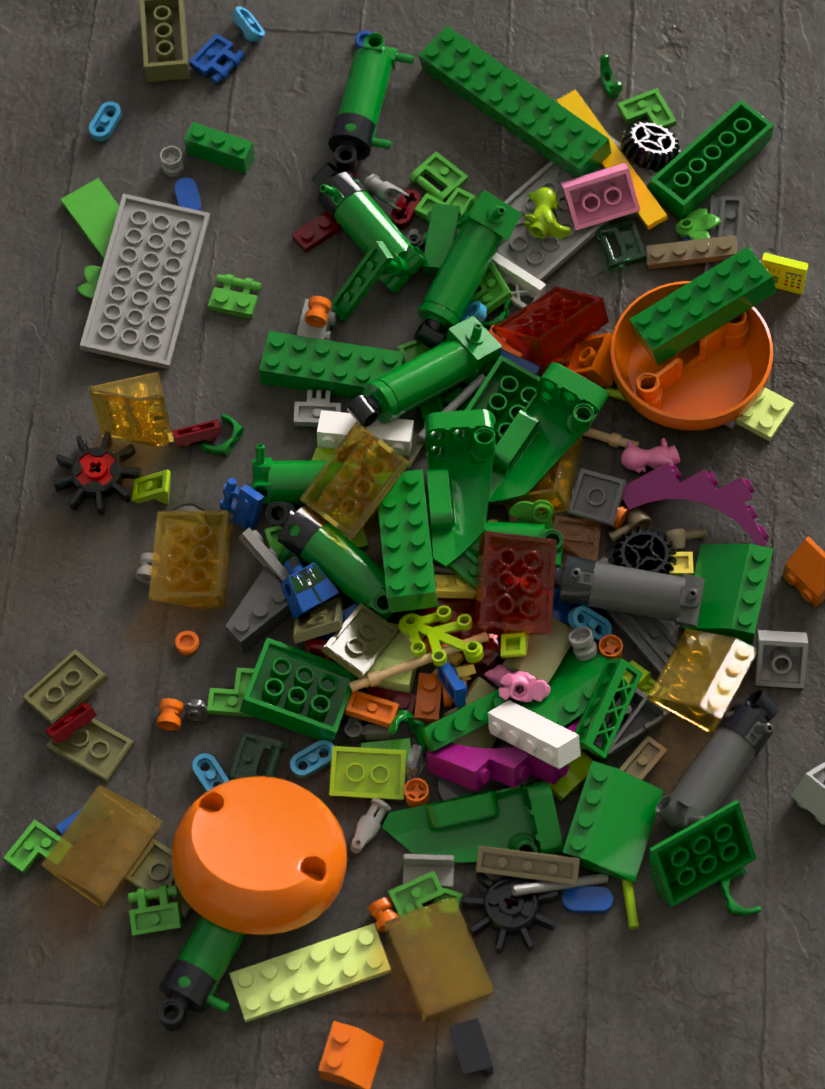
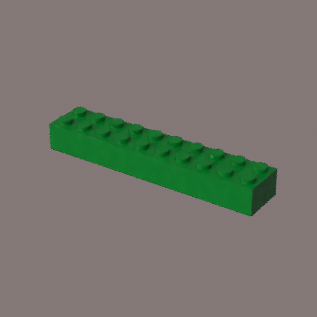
(514, 103)

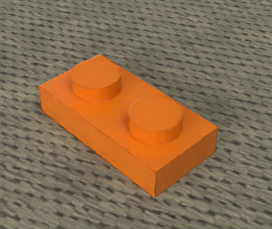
(428, 698)
(371, 708)

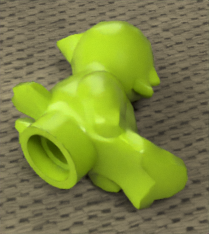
(543, 219)

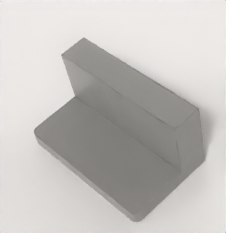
(421, 864)

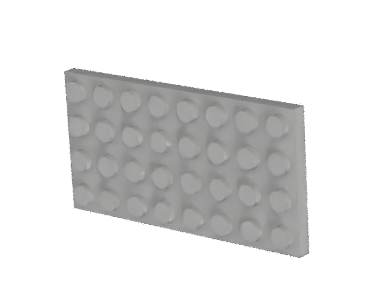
(546, 255)
(145, 281)

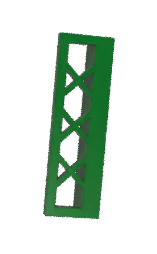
(602, 700)

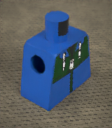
(306, 587)

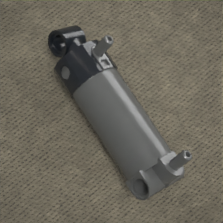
(630, 590)
(720, 762)

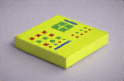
(786, 273)

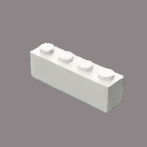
(336, 425)
(534, 734)

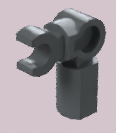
(356, 731)

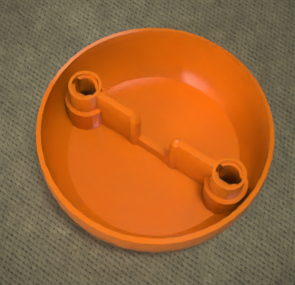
(701, 384)
(259, 856)

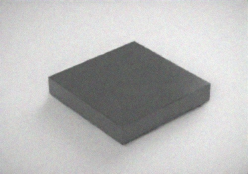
(596, 497)

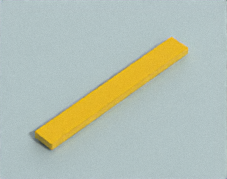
(651, 212)

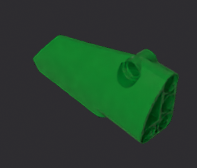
(544, 431)
(458, 479)
(483, 818)

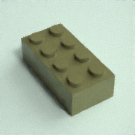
(164, 40)

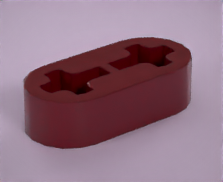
(409, 211)

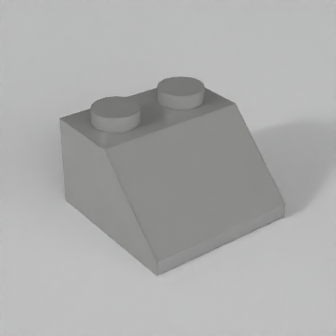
(781, 659)
(811, 792)

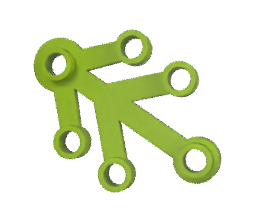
(440, 634)

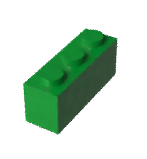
(219, 148)
(440, 235)

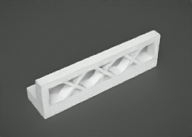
(520, 279)

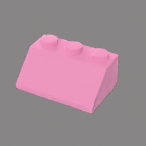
(600, 196)

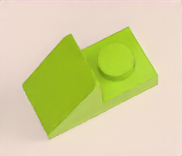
(152, 487)

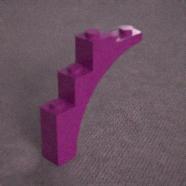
(730, 499)
(476, 766)

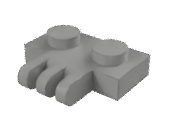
(308, 413)

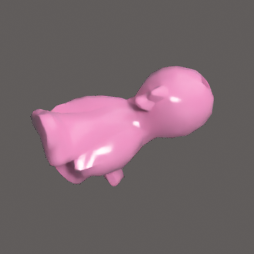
(637, 458)
(518, 685)

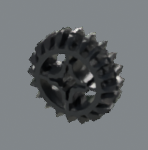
(649, 145)
(629, 547)

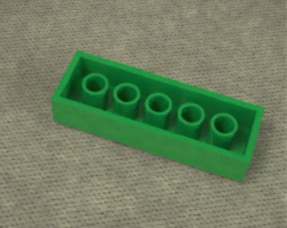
(711, 159)
(703, 305)
(323, 364)
(407, 545)

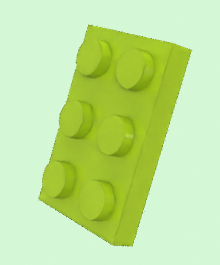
(367, 773)

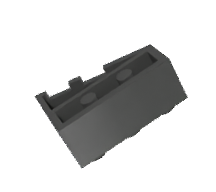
(258, 612)
(638, 720)

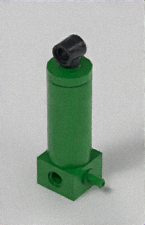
(483, 229)
(461, 358)

